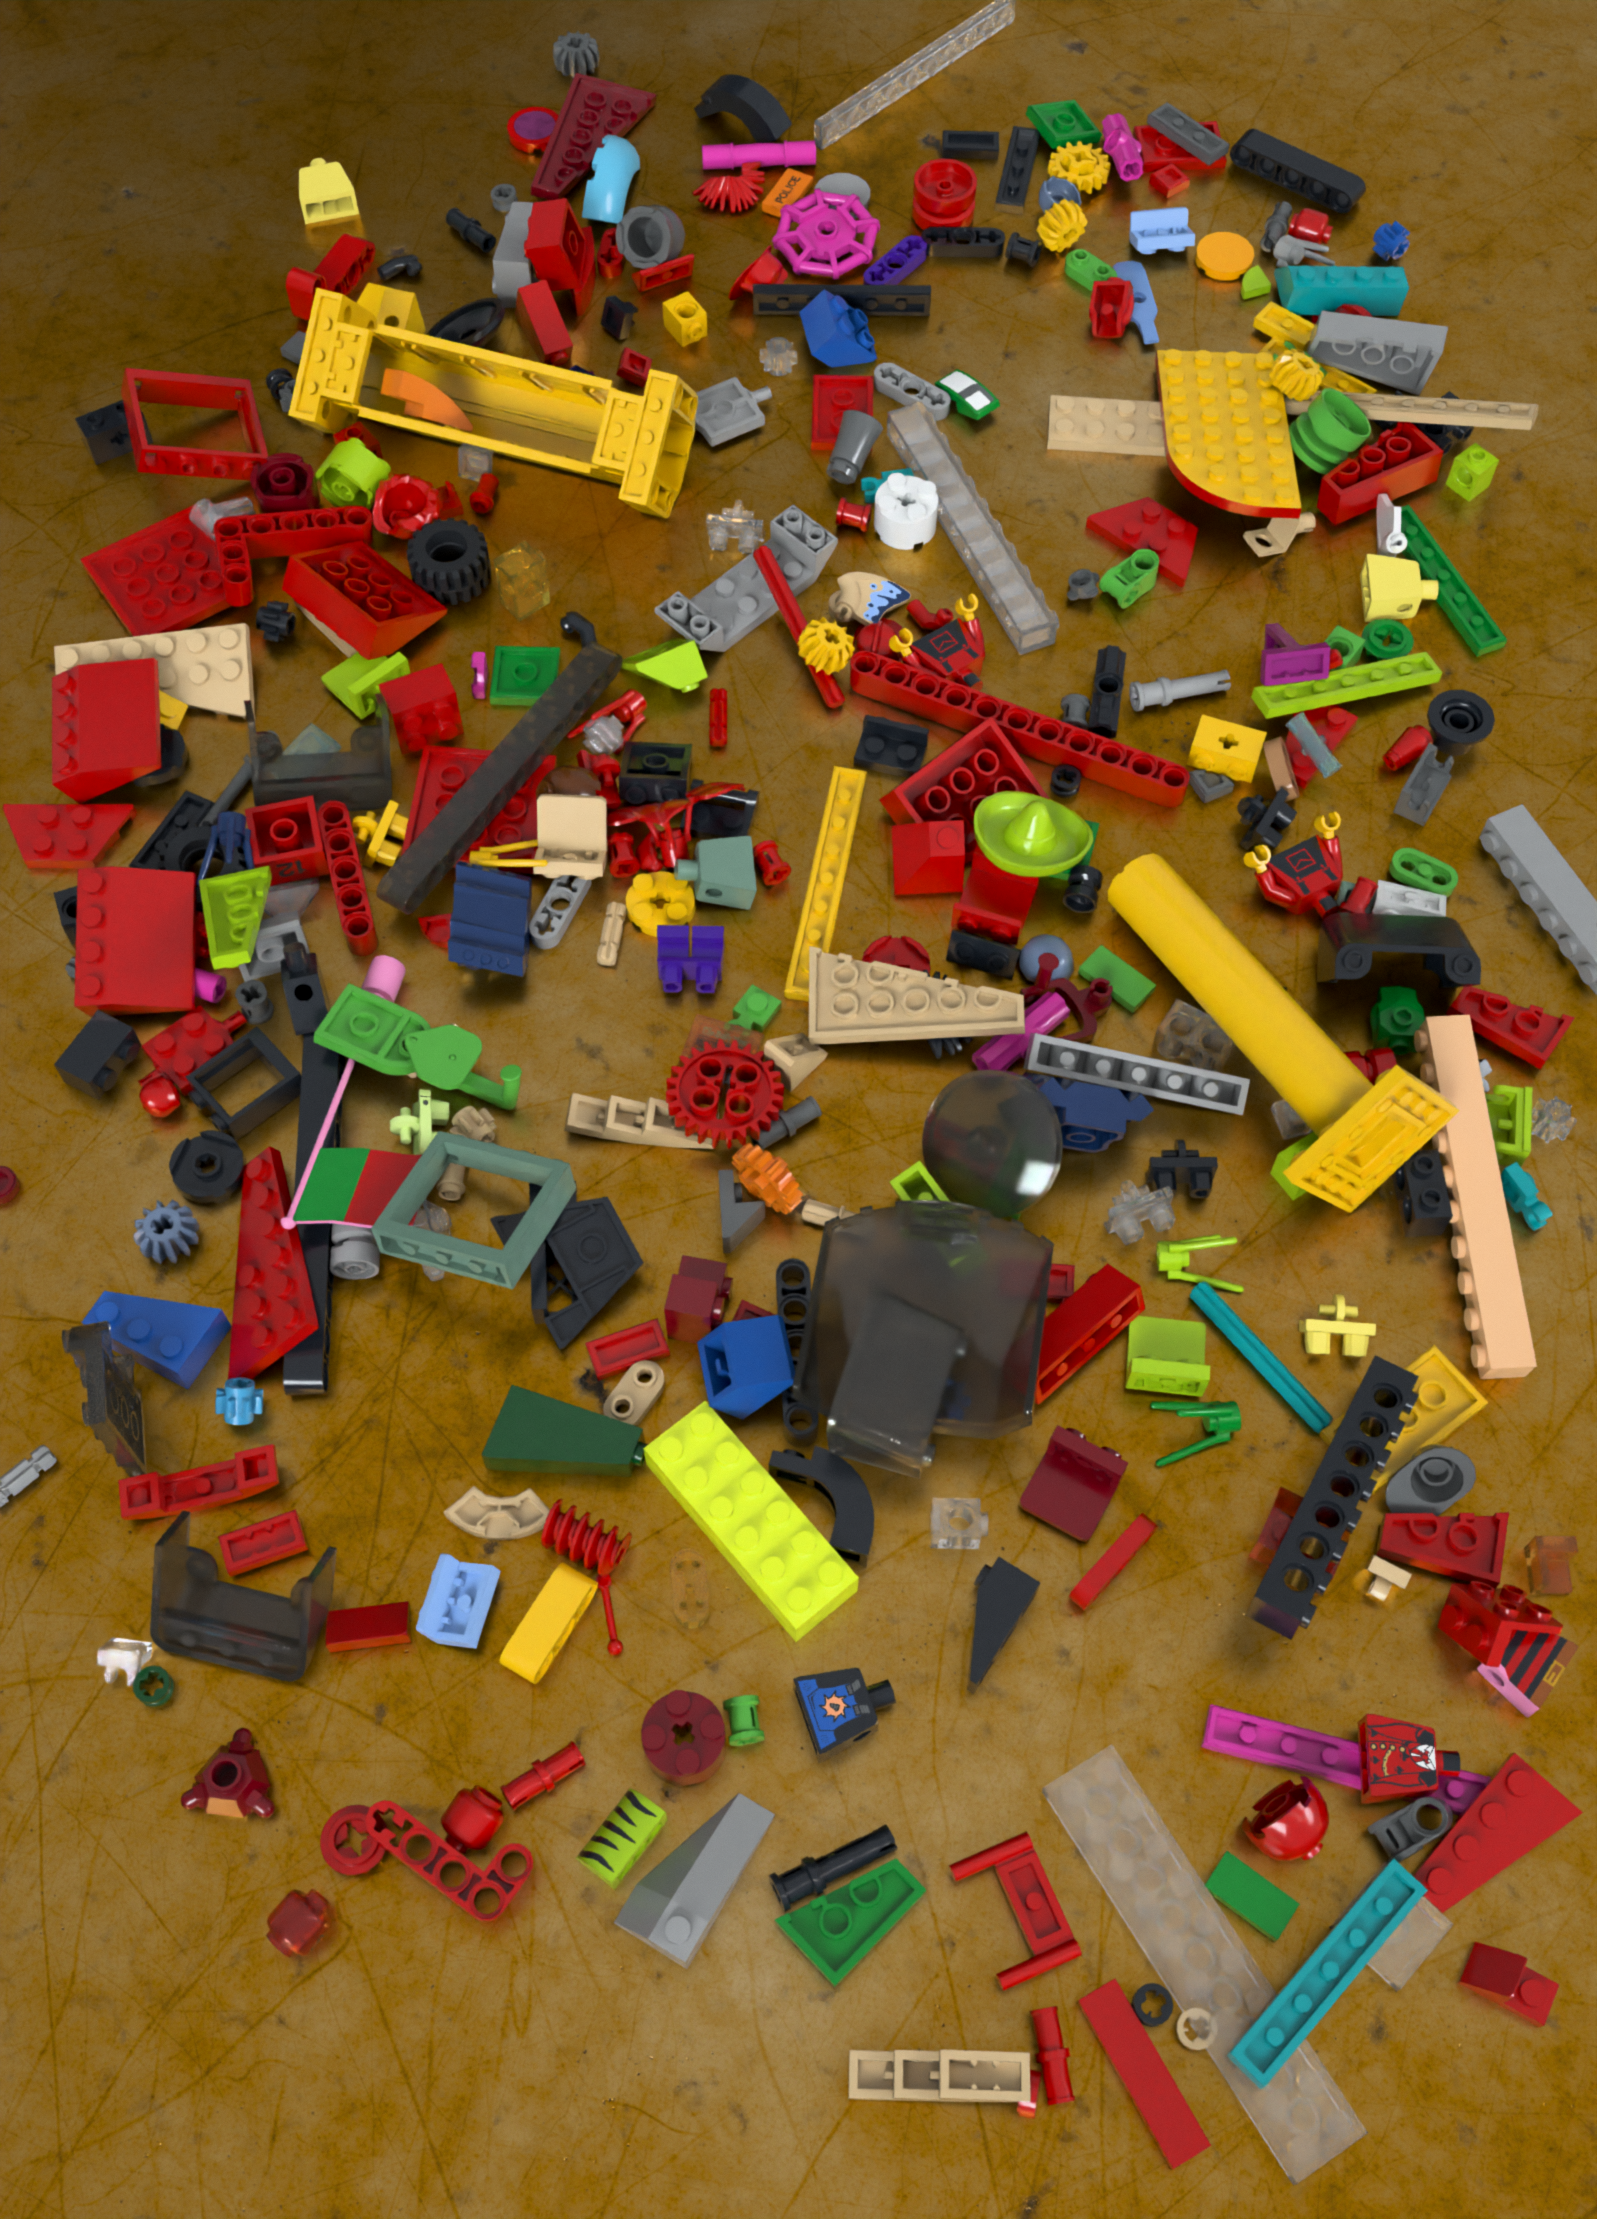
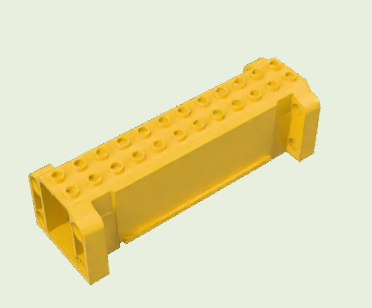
(511, 402)

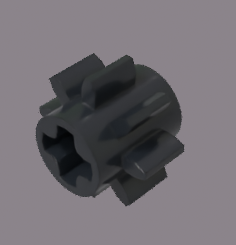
(275, 621)

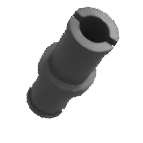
(1276, 226)
(789, 1122)

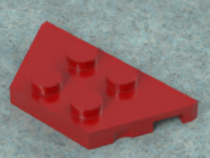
(1151, 527)
(66, 832)

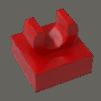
(451, 503)

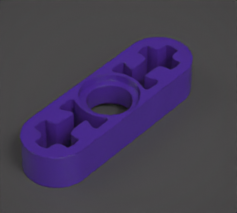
(900, 255)

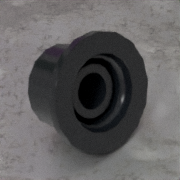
(1459, 721)

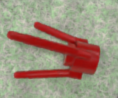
(625, 708)

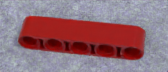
(336, 836)

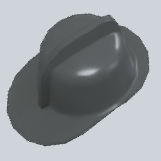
(1431, 1481)

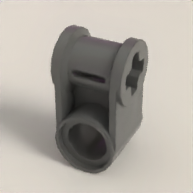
(1409, 1829)

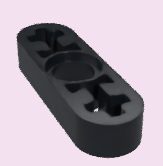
(983, 235)

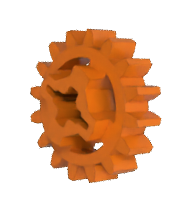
(767, 1178)

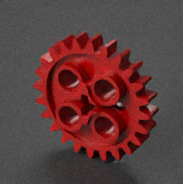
(691, 1088)

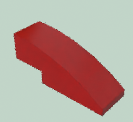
(582, 296)

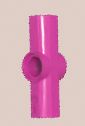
(1122, 147)
(1006, 1049)

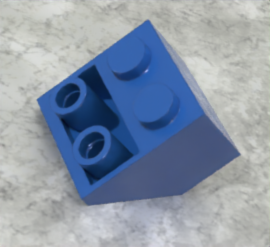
(837, 331)
(746, 1364)

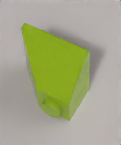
(669, 664)

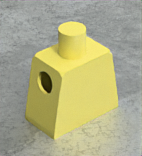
(325, 192)
(1393, 588)

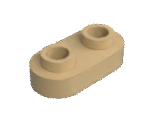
(635, 1394)

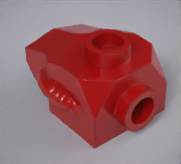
(1111, 307)

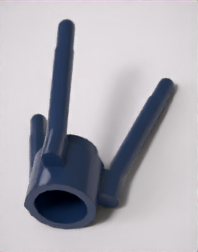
(230, 832)

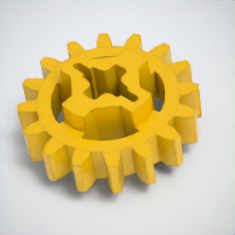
(1080, 166)

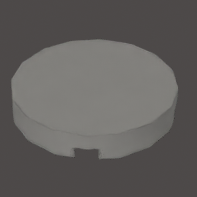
(846, 185)

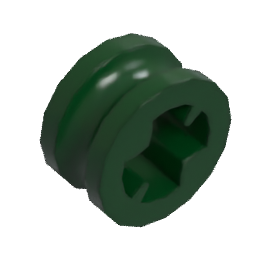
(146, 1677)

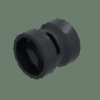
(1083, 888)

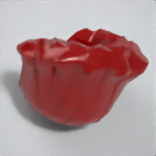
(405, 505)

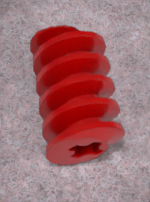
(583, 1540)

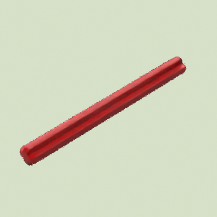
(795, 620)

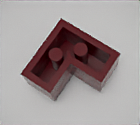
(696, 1299)

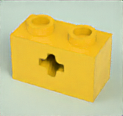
(1226, 748)

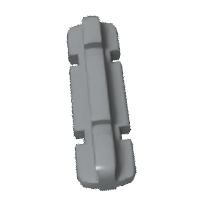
(25, 1472)

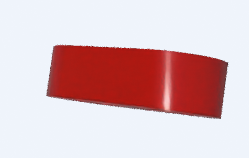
(607, 252)

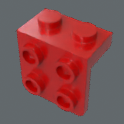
(1484, 1617)

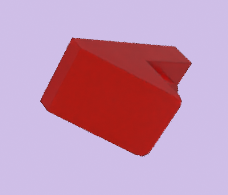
(1508, 1982)

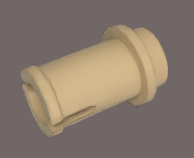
(451, 1182)

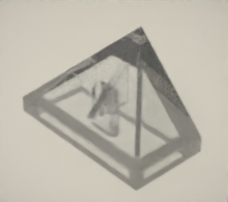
(291, 896)

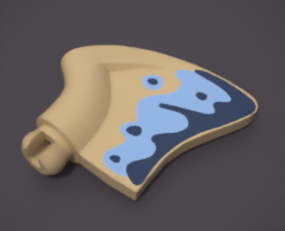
(867, 597)

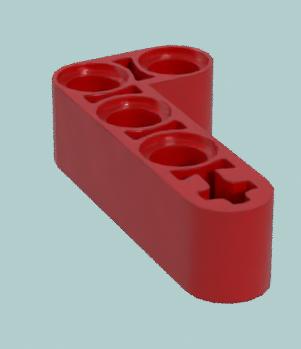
(336, 273)
(443, 1854)

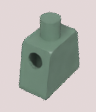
(721, 871)

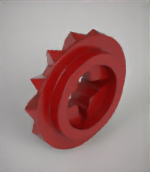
(336, 1833)

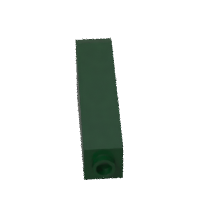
(560, 1438)

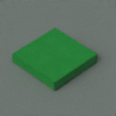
(1063, 123)
(523, 674)

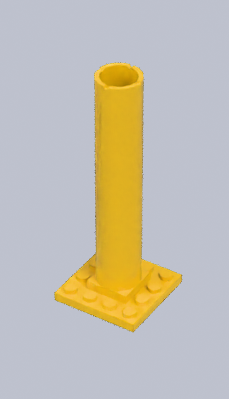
(1359, 1125)

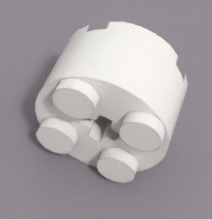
(905, 511)

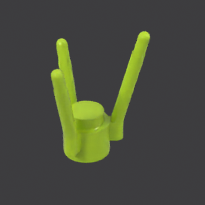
(1175, 1255)

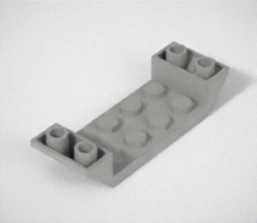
(741, 596)

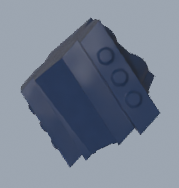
(490, 919)
(1090, 1113)

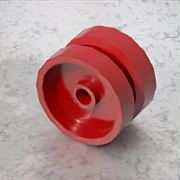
(944, 194)

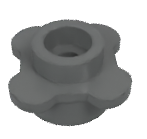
(1083, 584)

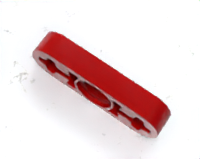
(1113, 1561)

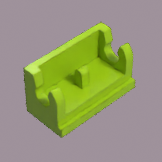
(1511, 1122)

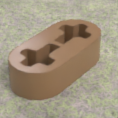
(1281, 767)

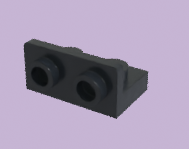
(891, 746)

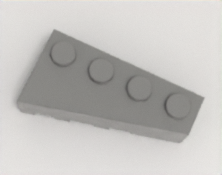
(510, 263)

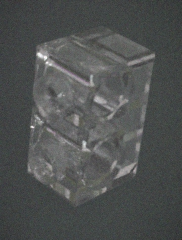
(1199, 1033)

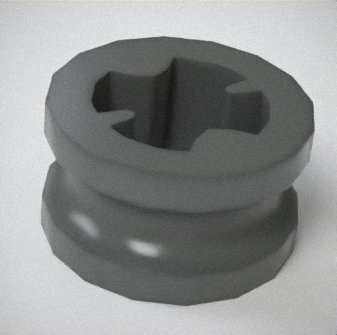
(503, 196)

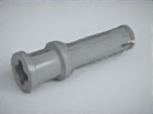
(1165, 690)

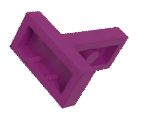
(1288, 662)

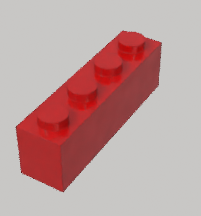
(1085, 1325)

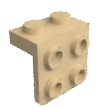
(572, 835)

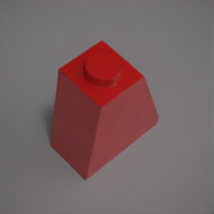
(543, 324)

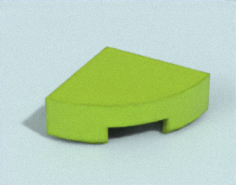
(1255, 283)

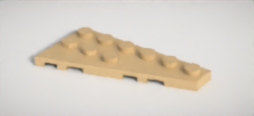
(891, 1003)

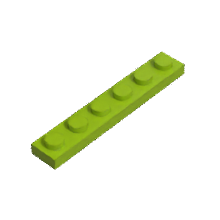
(1348, 685)

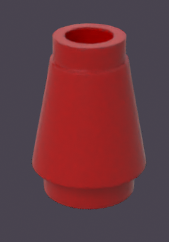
(1407, 747)

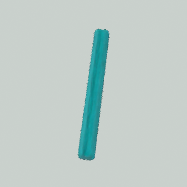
(1261, 1357)

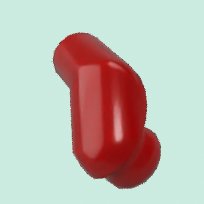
(926, 619)

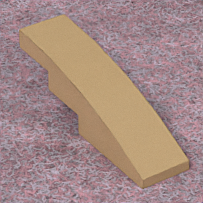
(628, 1122)
(939, 2075)

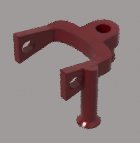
(1085, 1004)

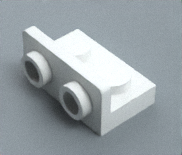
(1405, 900)

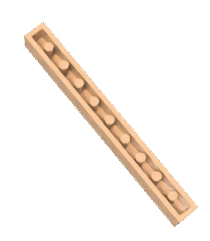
(1477, 1202)

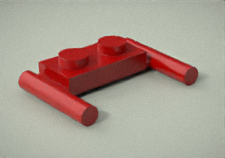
(1031, 1902)

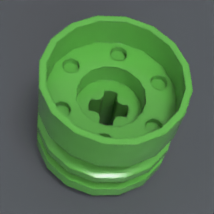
(1328, 431)

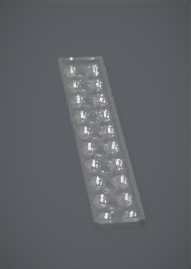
(1199, 1957)

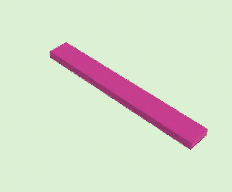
(1312, 1753)

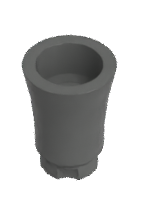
(852, 446)

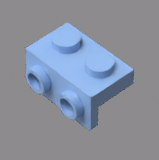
(1160, 230)
(457, 1602)

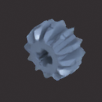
(166, 1232)

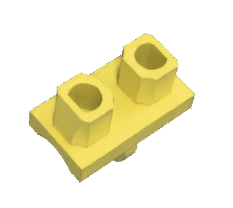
(1354, 1334)

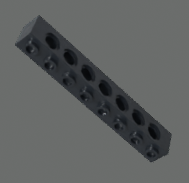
(1274, 1602)

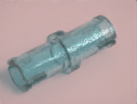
(1313, 745)

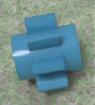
(239, 1401)

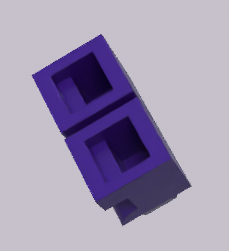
(675, 960)

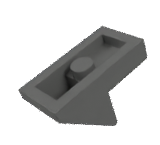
(737, 1217)

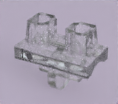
(735, 524)
(1136, 1206)

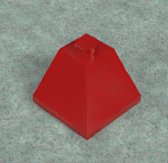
(928, 857)

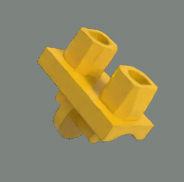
(379, 848)

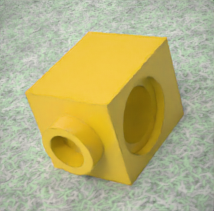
(685, 319)

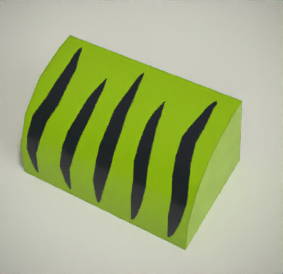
(622, 1838)

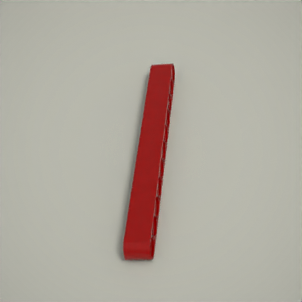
(1026, 730)

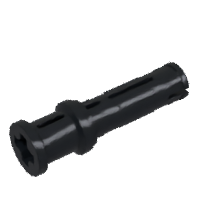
(814, 1874)

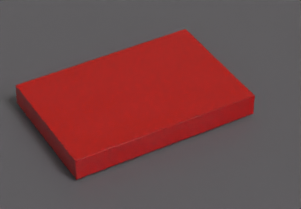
(1160, 151)
(831, 398)

